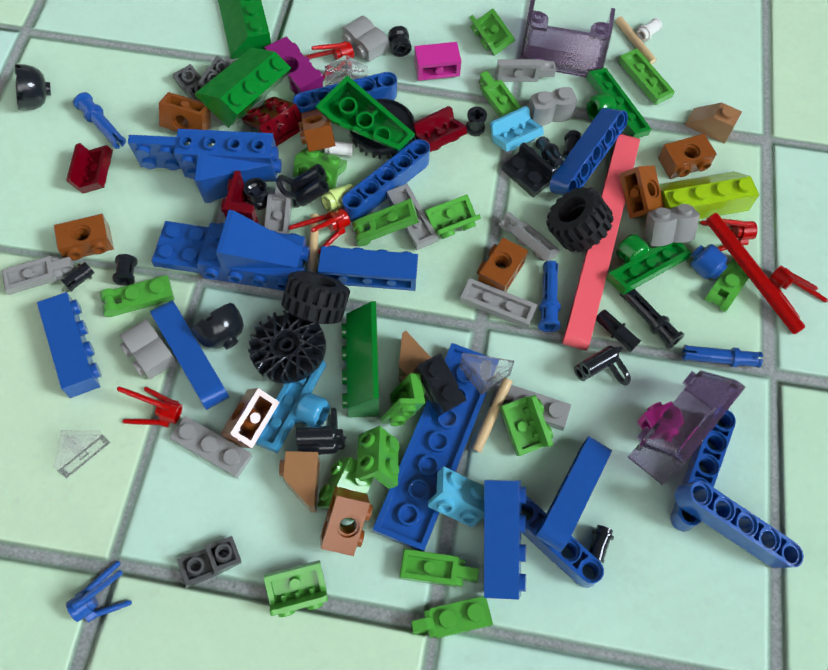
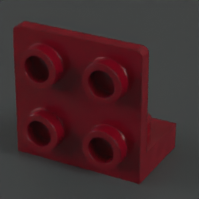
(275, 117)
(237, 200)

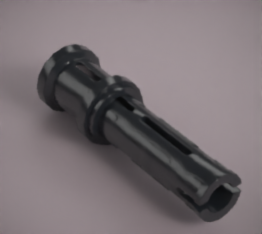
(658, 324)

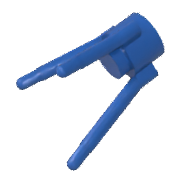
(84, 602)

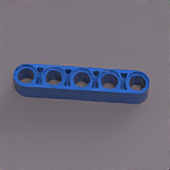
(377, 85)
(589, 151)
(390, 175)
(189, 355)
(710, 460)
(573, 494)
(738, 525)
(571, 567)

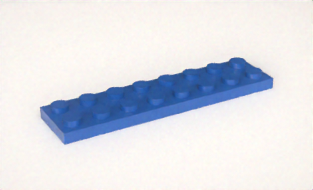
(433, 445)

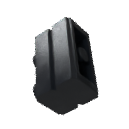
(440, 385)

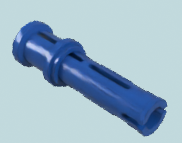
(94, 114)
(550, 305)

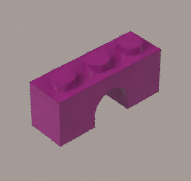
(303, 75)

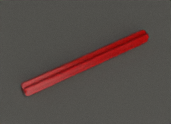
(755, 273)

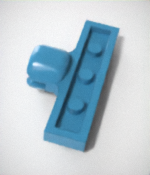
(295, 406)

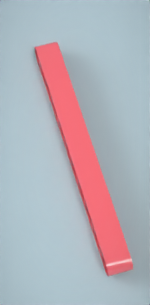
(598, 258)

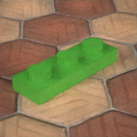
(646, 76)

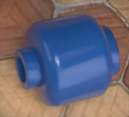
(708, 261)

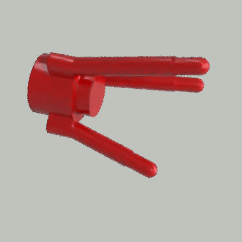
(337, 49)
(335, 221)
(742, 229)
(785, 278)
(167, 409)

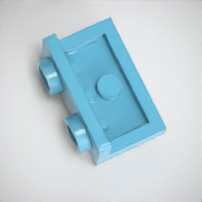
(514, 129)
(458, 497)

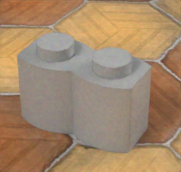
(365, 38)
(552, 106)
(671, 225)
(147, 349)

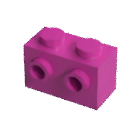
(441, 60)

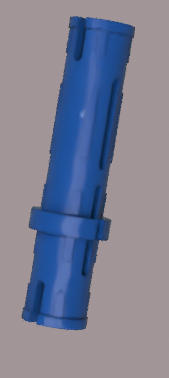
(723, 356)

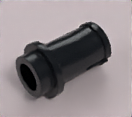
(571, 139)
(78, 276)
(600, 542)

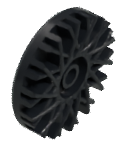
(367, 145)
(287, 348)

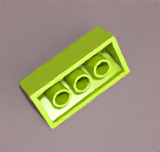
(712, 194)

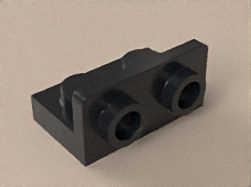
(529, 170)

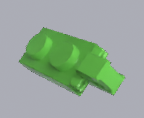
(497, 95)
(436, 569)
(454, 618)

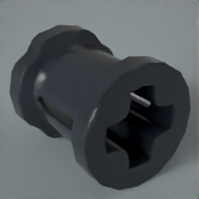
(476, 118)
(124, 269)

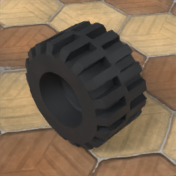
(579, 219)
(315, 297)

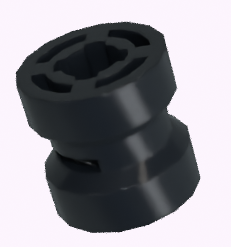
(399, 41)
(256, 193)

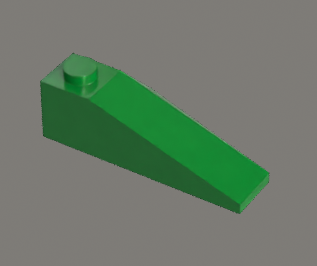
(359, 112)

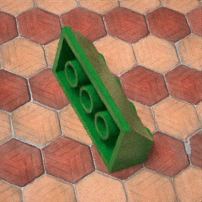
(244, 25)
(243, 84)
(362, 362)

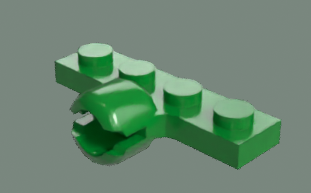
(612, 96)
(644, 262)

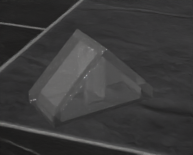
(343, 67)
(485, 371)
(77, 448)

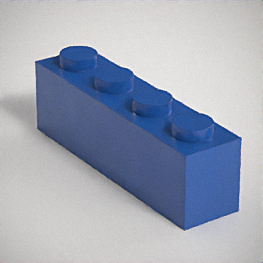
(370, 267)
(69, 345)
(503, 539)

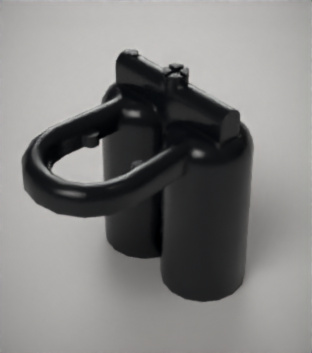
(306, 186)
(600, 361)
(321, 438)

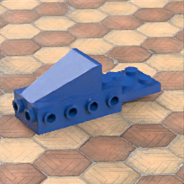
(210, 164)
(232, 252)

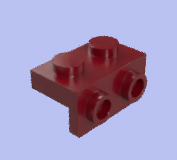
(439, 128)
(89, 168)

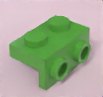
(493, 32)
(330, 162)
(451, 216)
(405, 401)
(526, 424)
(378, 457)
(342, 475)
(296, 589)

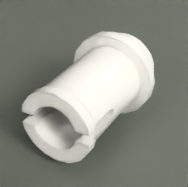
(646, 31)
(341, 148)

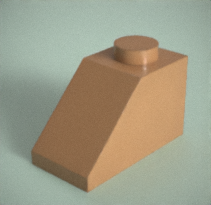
(714, 120)
(410, 356)
(301, 476)

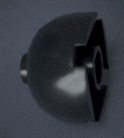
(30, 87)
(220, 328)

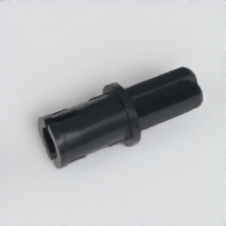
(549, 151)
(618, 330)

